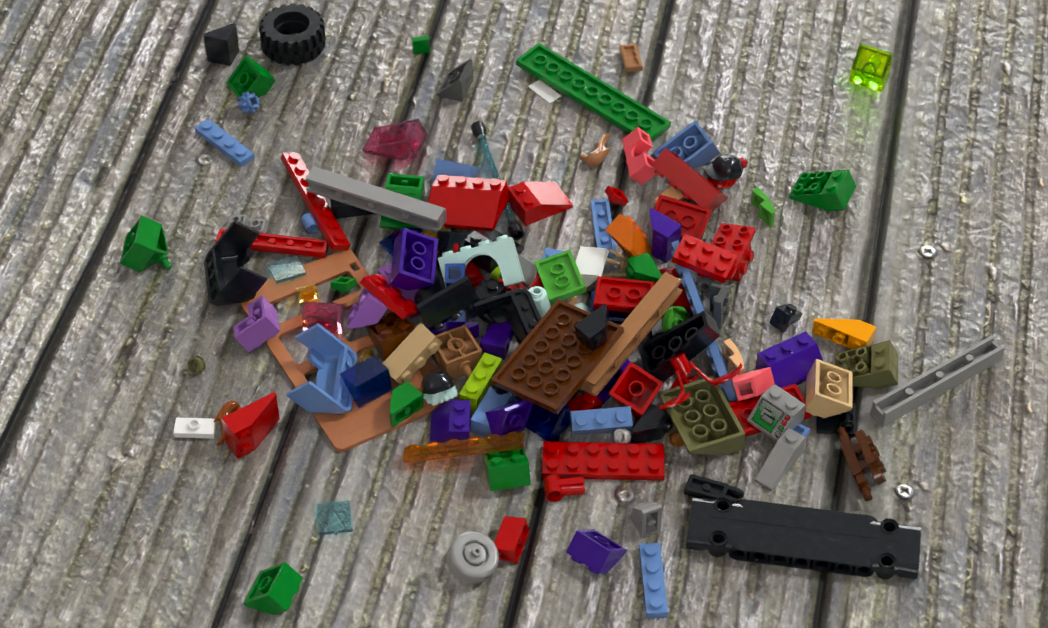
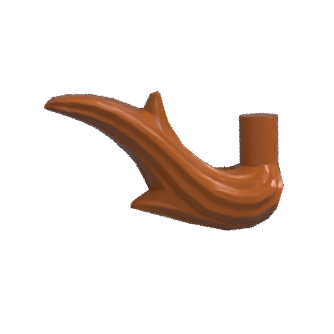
(228, 408)

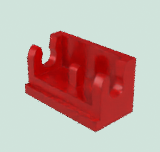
(512, 538)

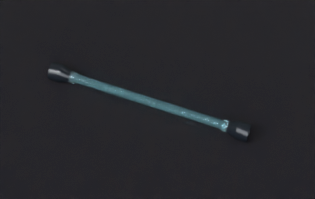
(479, 131)

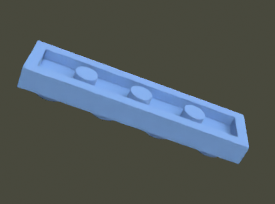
(224, 142)
(601, 220)
(653, 580)

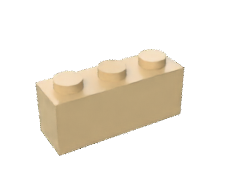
(412, 354)

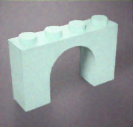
(501, 250)

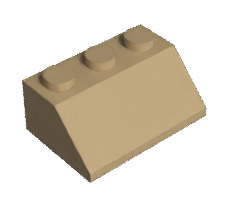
(828, 390)

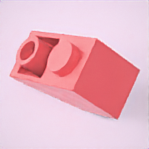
(753, 383)

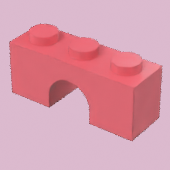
(639, 163)

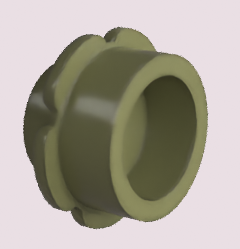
(196, 365)

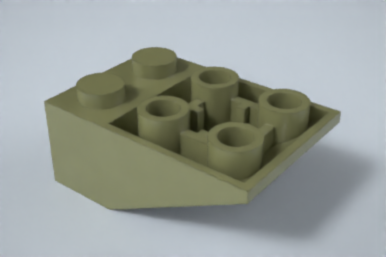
(871, 365)

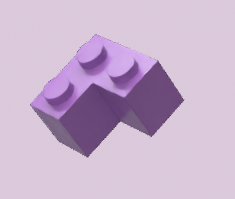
(258, 326)

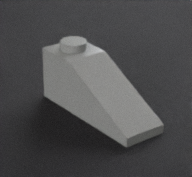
(781, 459)

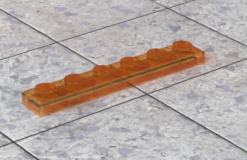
(458, 448)

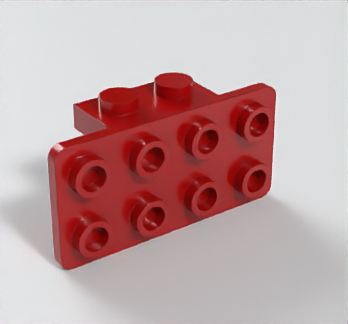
(737, 241)

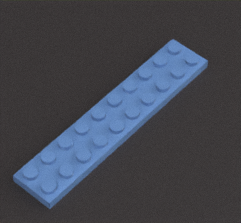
(697, 306)

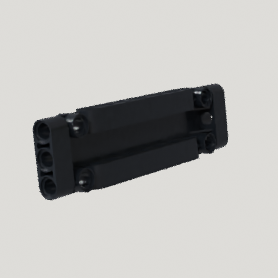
(804, 538)

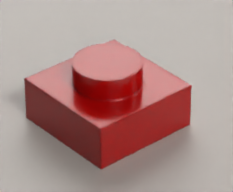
(616, 196)

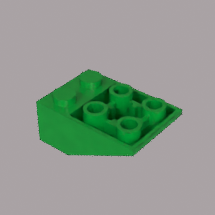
(406, 185)
(824, 189)
(507, 469)

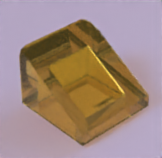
(307, 292)

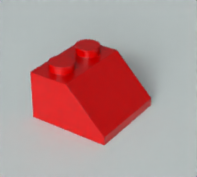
(636, 389)

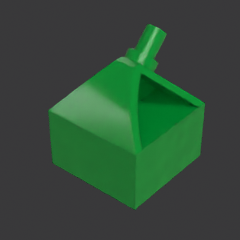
(145, 246)

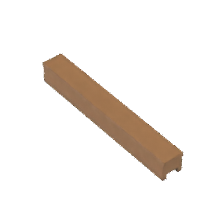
(636, 328)

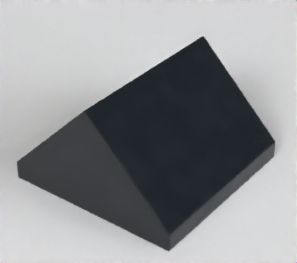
(222, 45)

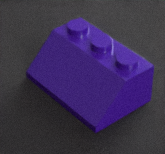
(413, 260)
(790, 359)

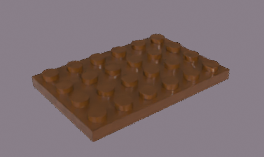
(552, 360)

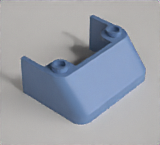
(331, 359)

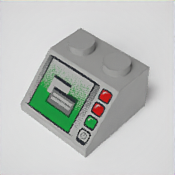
(776, 412)

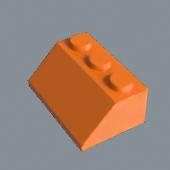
(628, 236)

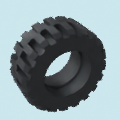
(292, 20)

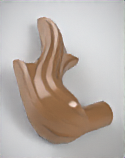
(597, 156)

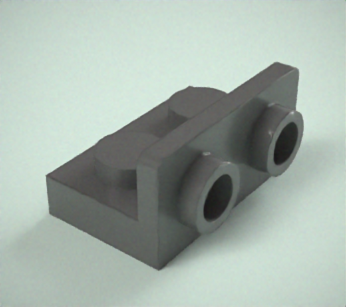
(719, 303)

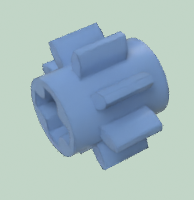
(248, 102)

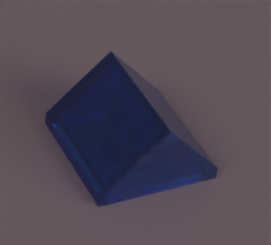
(367, 381)
(548, 424)

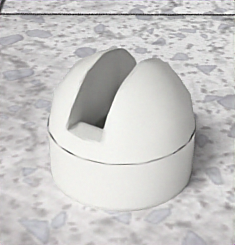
(622, 435)

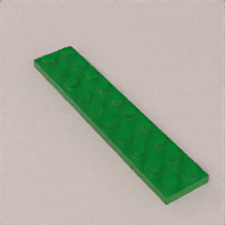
(591, 92)

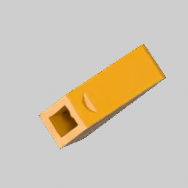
(845, 332)

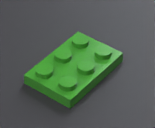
(560, 276)

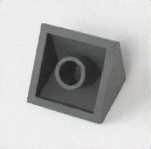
(457, 82)

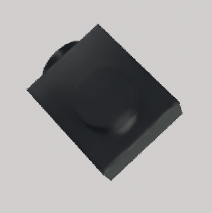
(784, 315)

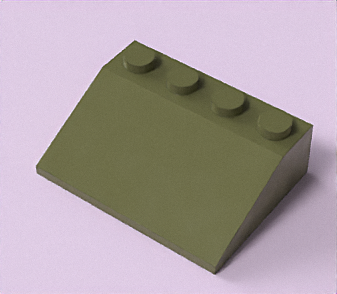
(705, 419)

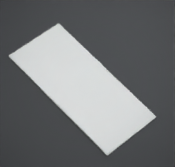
(544, 91)

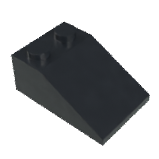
(486, 262)

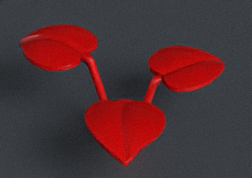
(683, 368)

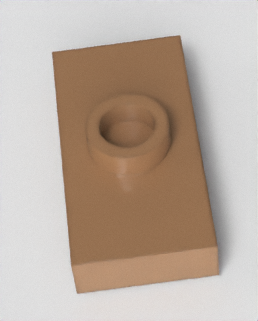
(630, 58)

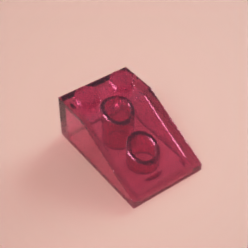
(397, 140)

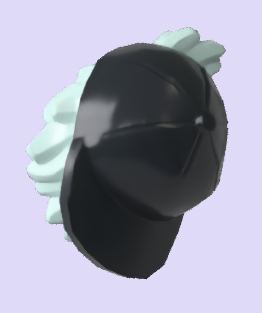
(438, 387)

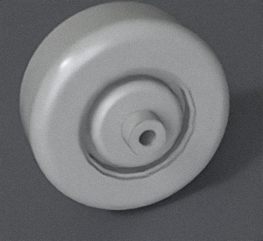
(472, 557)

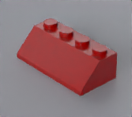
(688, 180)

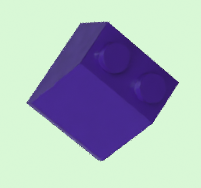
(661, 234)
(451, 421)
(595, 551)

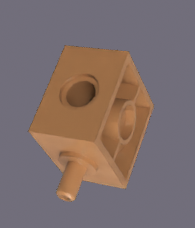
(457, 353)

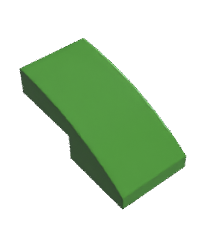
(765, 207)

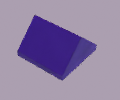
(509, 417)

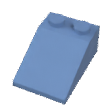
(691, 146)

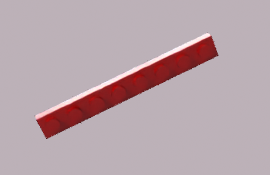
(316, 204)

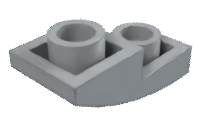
(257, 224)

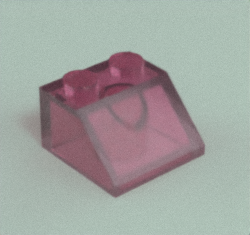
(327, 314)

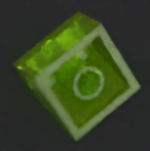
(871, 67)

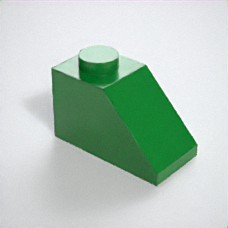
(404, 403)

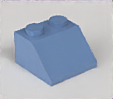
(450, 168)

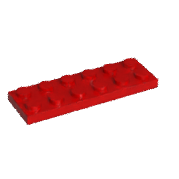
(604, 460)

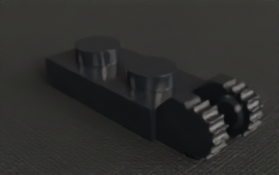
(711, 489)

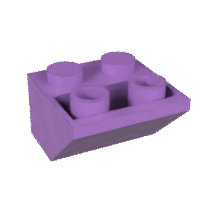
(367, 311)

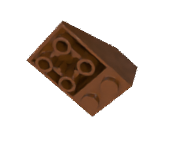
(389, 333)

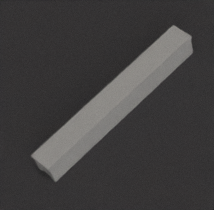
(376, 199)
(936, 381)

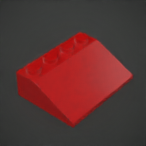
(470, 201)

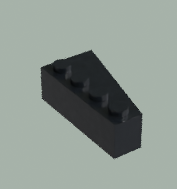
(687, 338)

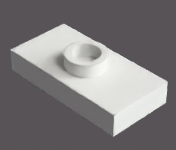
(194, 428)

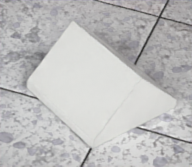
(591, 263)

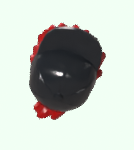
(725, 170)

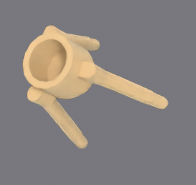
(622, 264)

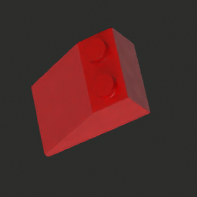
(537, 201)
(250, 425)

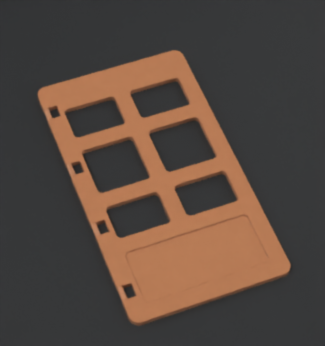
(358, 424)

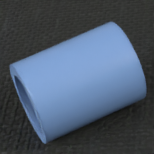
(309, 223)

